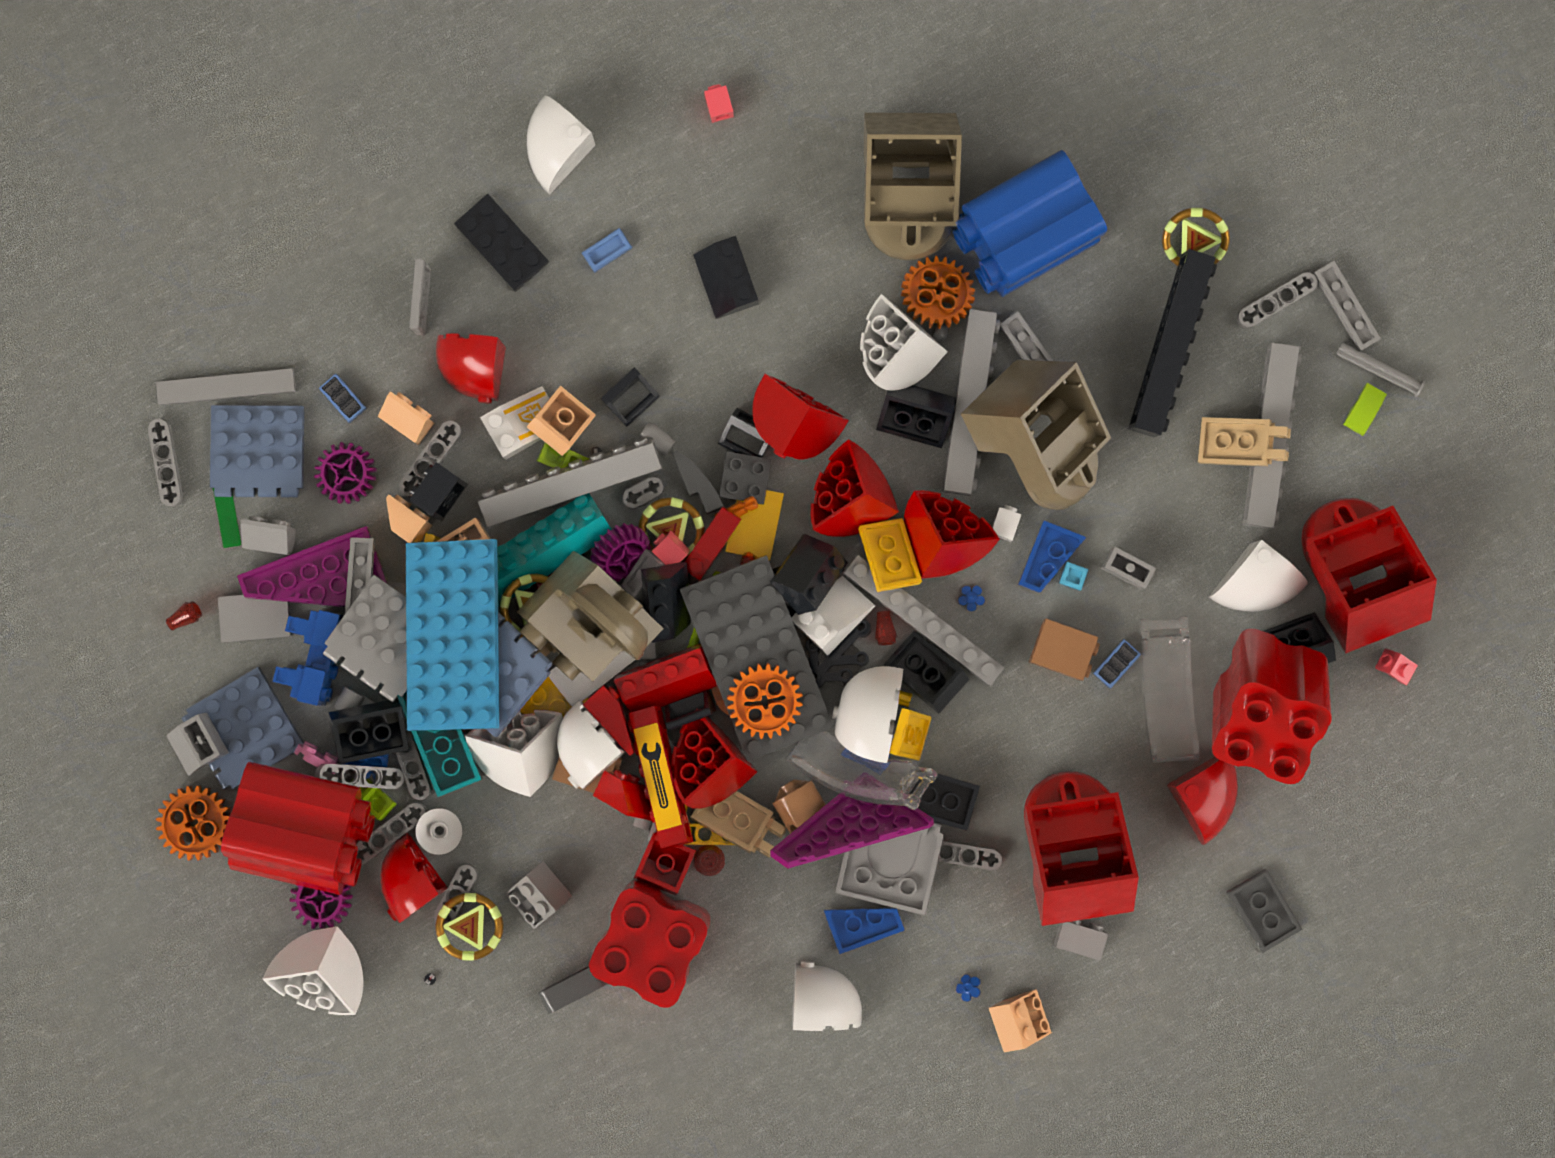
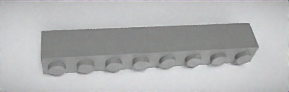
(972, 381)
(1274, 404)
(569, 482)
(927, 624)

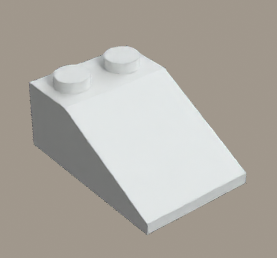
(835, 617)

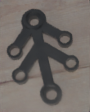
(835, 657)

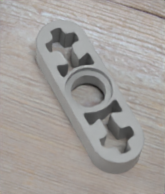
(458, 876)

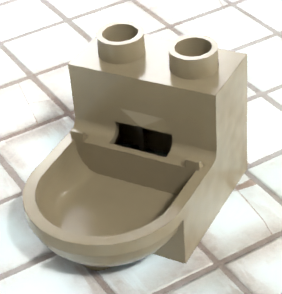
(911, 214)
(1063, 459)
(586, 619)

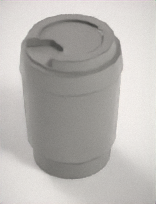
(661, 439)

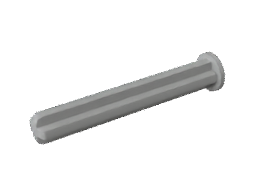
(1380, 369)

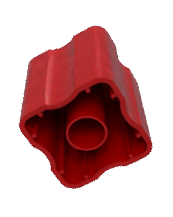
(1271, 706)
(297, 829)
(650, 943)

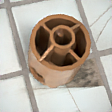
(797, 803)

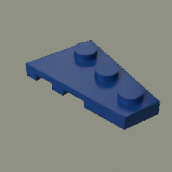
(1048, 554)
(862, 926)

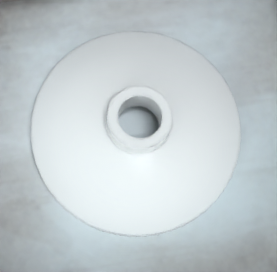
(434, 842)

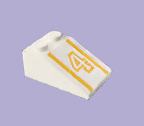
(510, 421)

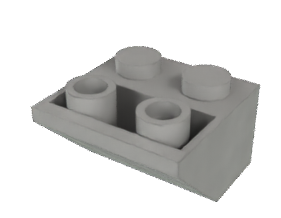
(268, 537)
(197, 743)
(538, 895)

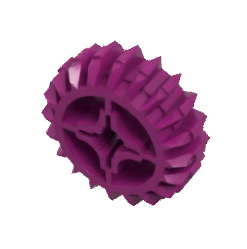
(341, 482)
(620, 550)
(321, 909)

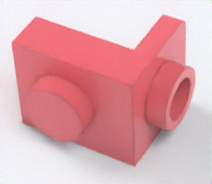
(1396, 666)

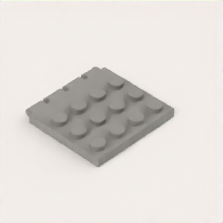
(374, 639)
(894, 870)

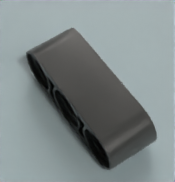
(570, 990)

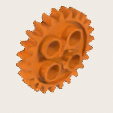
(941, 273)
(761, 679)
(175, 831)

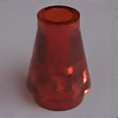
(185, 615)
(885, 629)

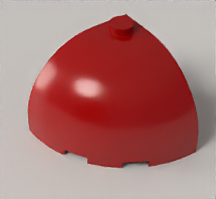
(472, 364)
(793, 420)
(850, 493)
(945, 534)
(708, 765)
(1207, 797)
(408, 879)

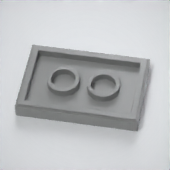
(420, 297)
(252, 618)

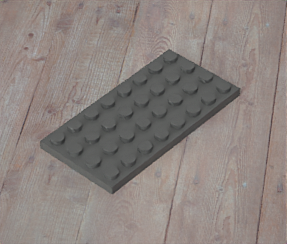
(748, 623)

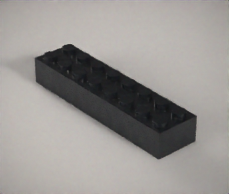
(1172, 342)

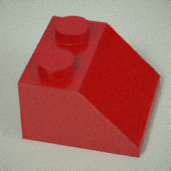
(623, 794)
(664, 867)

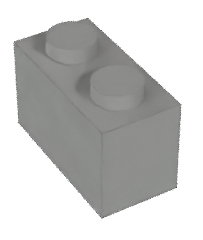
(1128, 568)
(1081, 939)

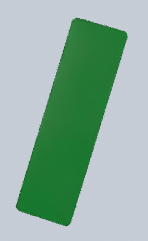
(227, 521)

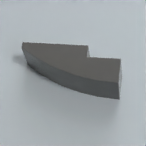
(698, 483)

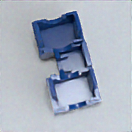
(313, 682)

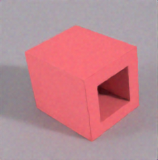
(718, 103)
(670, 548)

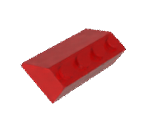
(666, 679)

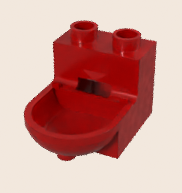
(1354, 538)
(1076, 814)

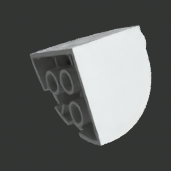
(555, 143)
(896, 347)
(1259, 580)
(869, 712)
(585, 746)
(521, 754)
(319, 972)
(824, 999)

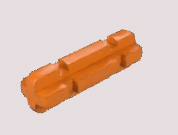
(742, 507)

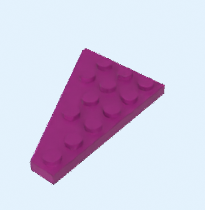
(308, 576)
(846, 826)

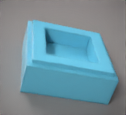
(1073, 576)

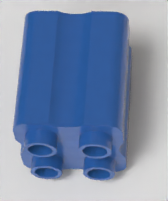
(1029, 225)

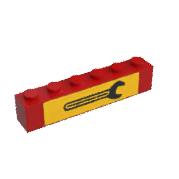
(655, 757)

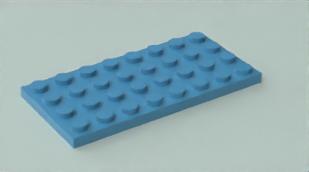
(452, 635)

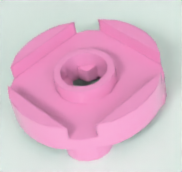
(314, 757)

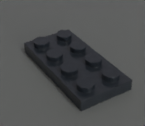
(501, 242)

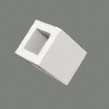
(1006, 522)

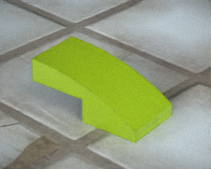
(1365, 409)
(552, 458)
(380, 802)

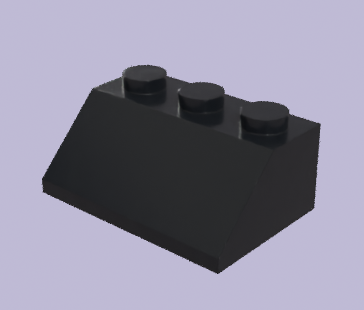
(726, 277)
(917, 415)
(808, 573)
(664, 599)
(1306, 632)
(368, 731)

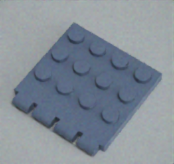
(257, 450)
(518, 672)
(249, 724)

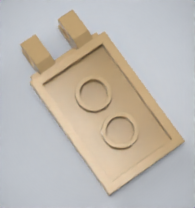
(1240, 442)
(741, 822)

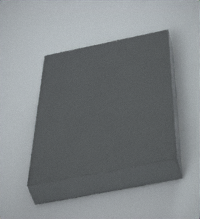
(1264, 910)

